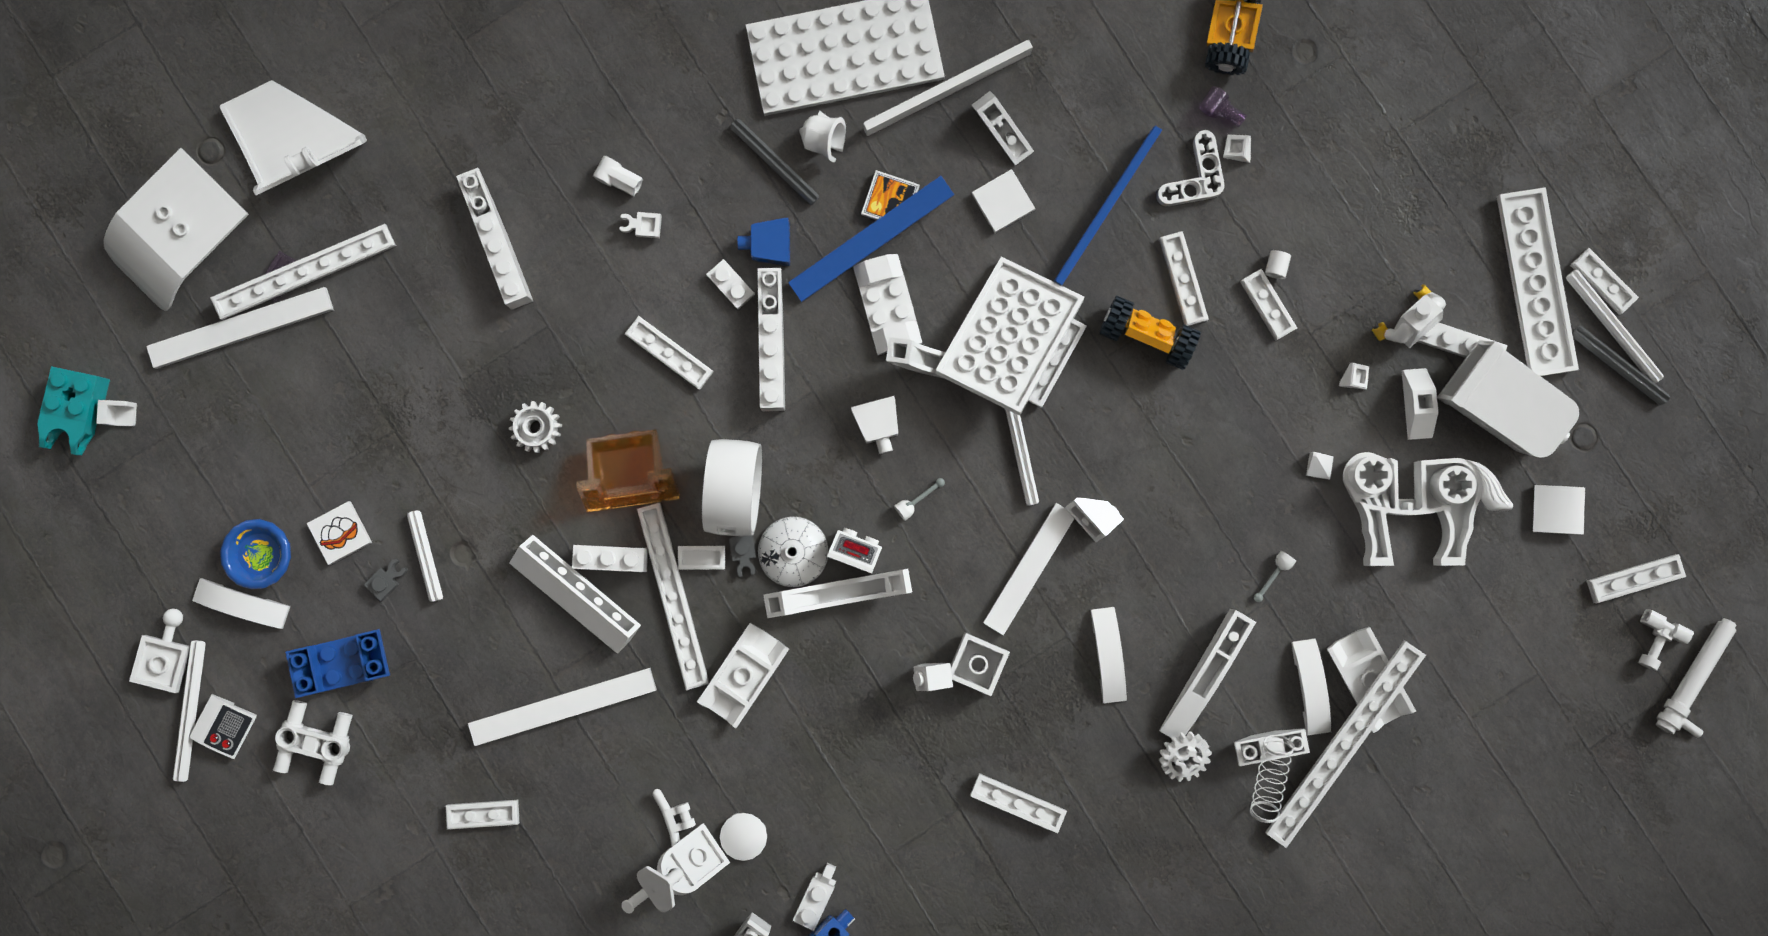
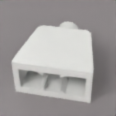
(877, 422)

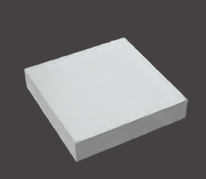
(1003, 201)

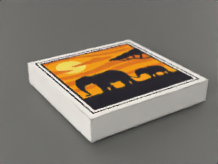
(886, 194)

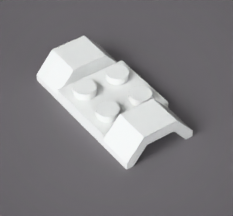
(886, 301)
(1359, 664)
(743, 674)

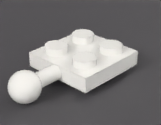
(161, 661)

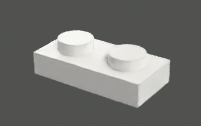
(730, 284)

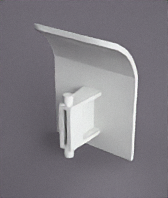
(171, 227)

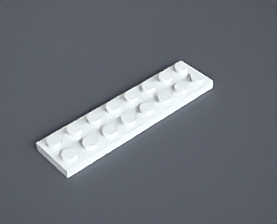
(1537, 282)

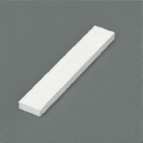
(1029, 569)

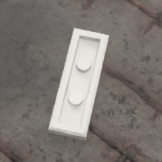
(1604, 281)
(1268, 304)
(482, 814)

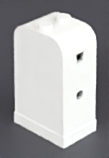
(1510, 401)

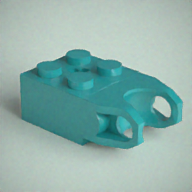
(71, 407)

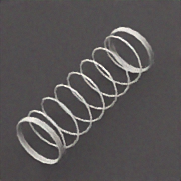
(1278, 754)

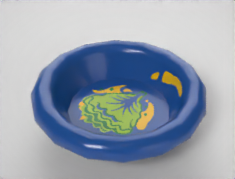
(255, 554)

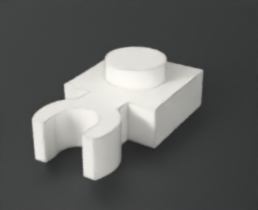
(646, 224)

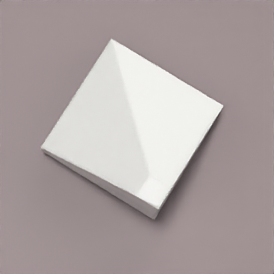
(1238, 148)
(1355, 376)
(1319, 465)

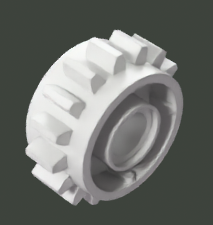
(548, 427)

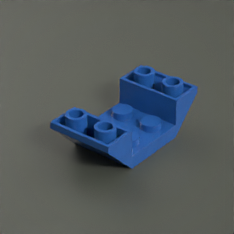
(337, 663)

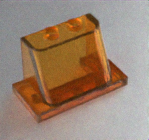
(626, 472)

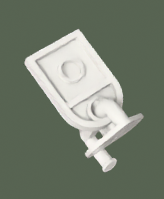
(691, 864)

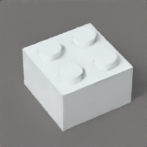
(978, 663)

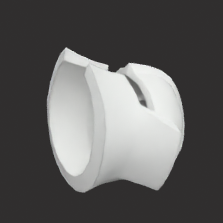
(823, 134)

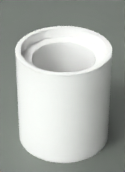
(1277, 264)

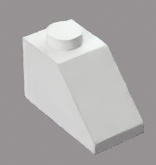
(1095, 516)
(932, 676)

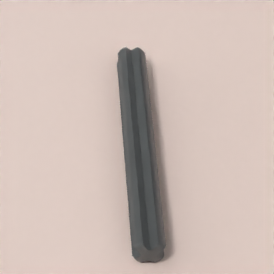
(774, 161)
(1620, 365)

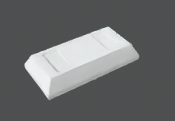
(701, 557)

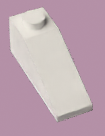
(1002, 127)

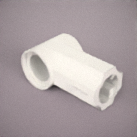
(612, 173)

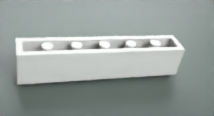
(574, 594)

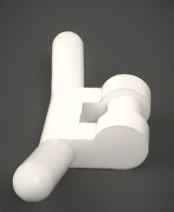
(672, 826)

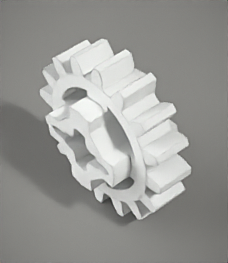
(1184, 755)

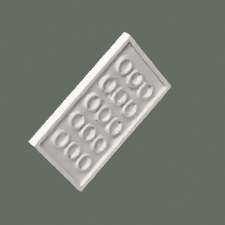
(1010, 335)

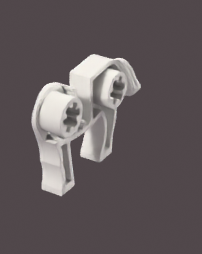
(1440, 486)

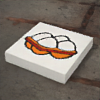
(339, 533)

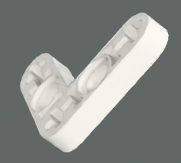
(1200, 183)

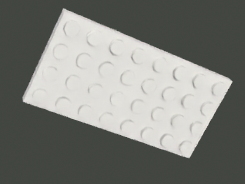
(843, 53)

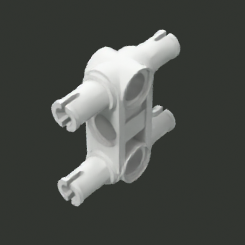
(312, 742)

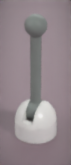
(906, 508)
(1283, 562)

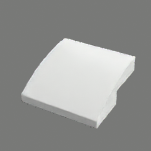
(1559, 509)

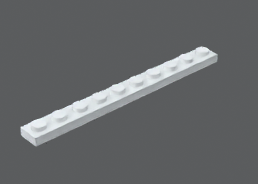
(1345, 743)

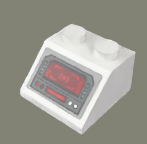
(855, 551)

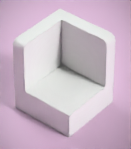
(116, 413)

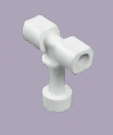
(1664, 632)

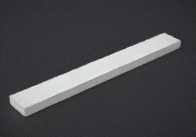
(948, 87)
(303, 271)
(240, 327)
(673, 596)
(562, 706)

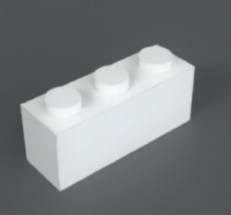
(610, 558)

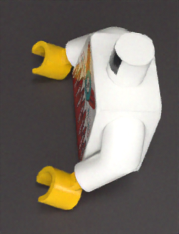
(1416, 320)

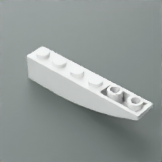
(494, 239)
(771, 340)
(1208, 673)

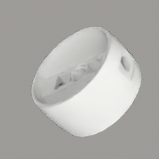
(732, 487)

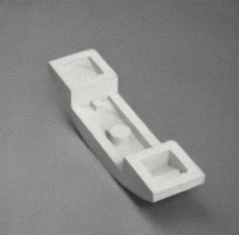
(240, 604)
(1109, 655)
(1313, 686)

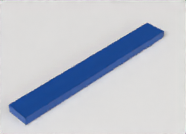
(1107, 206)
(871, 238)

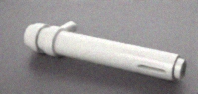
(1678, 706)

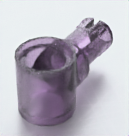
(1217, 104)

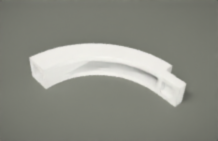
(913, 356)
(837, 593)

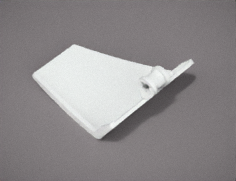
(285, 133)

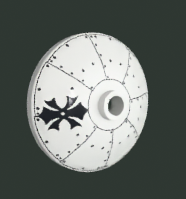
(810, 555)

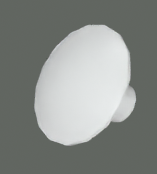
(743, 836)

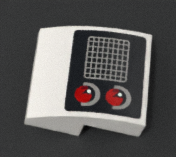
(222, 726)

